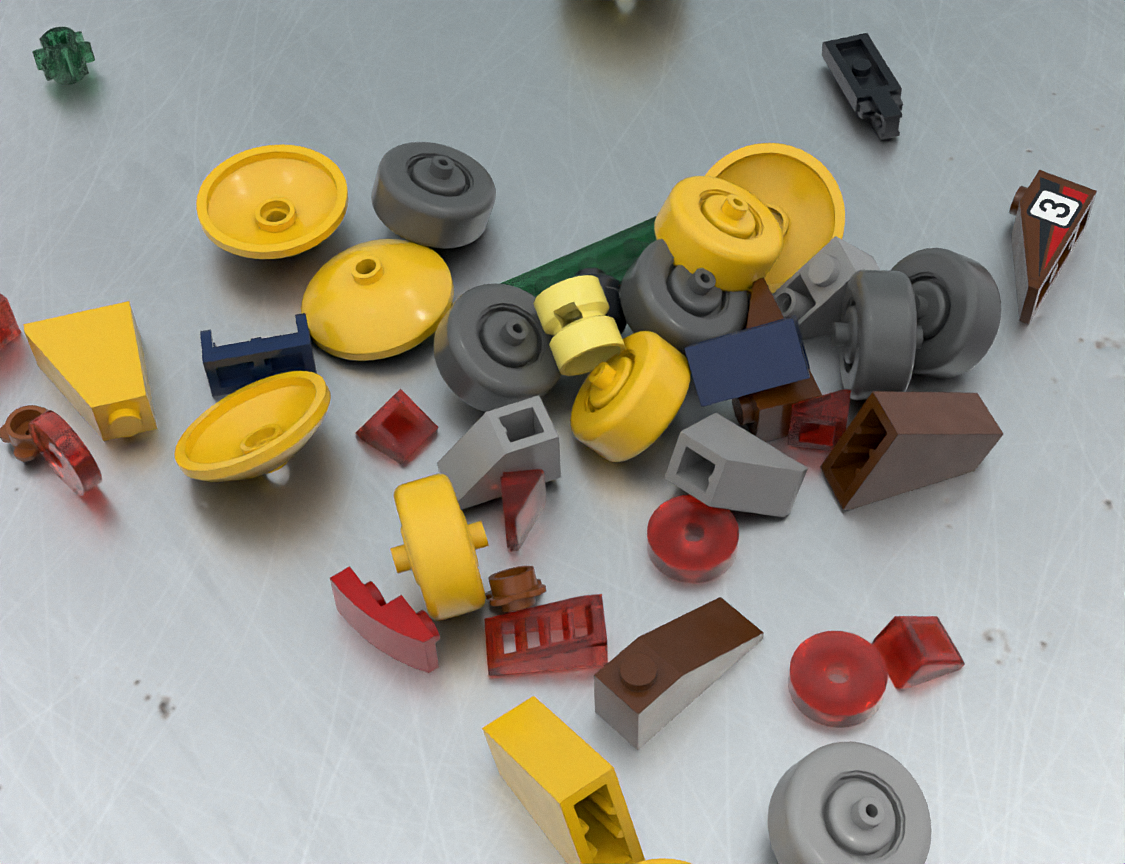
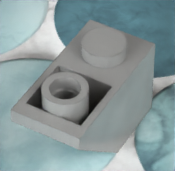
(819, 287)
(500, 442)
(734, 469)

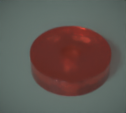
(65, 452)
(686, 559)
(831, 702)

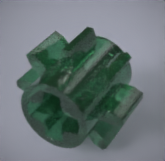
(63, 55)

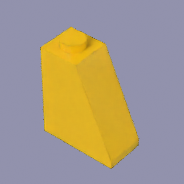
(98, 367)
(563, 786)

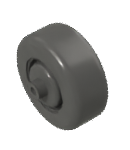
(433, 195)
(677, 303)
(956, 310)
(877, 333)
(495, 348)

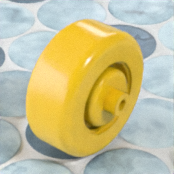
(721, 230)
(631, 397)
(439, 547)

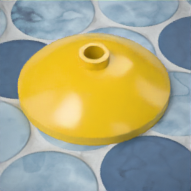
(796, 192)
(272, 201)
(377, 299)
(254, 428)

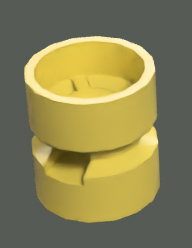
(577, 319)

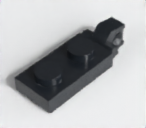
(866, 81)

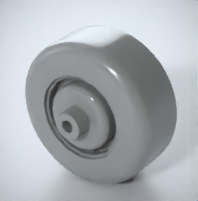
(849, 809)

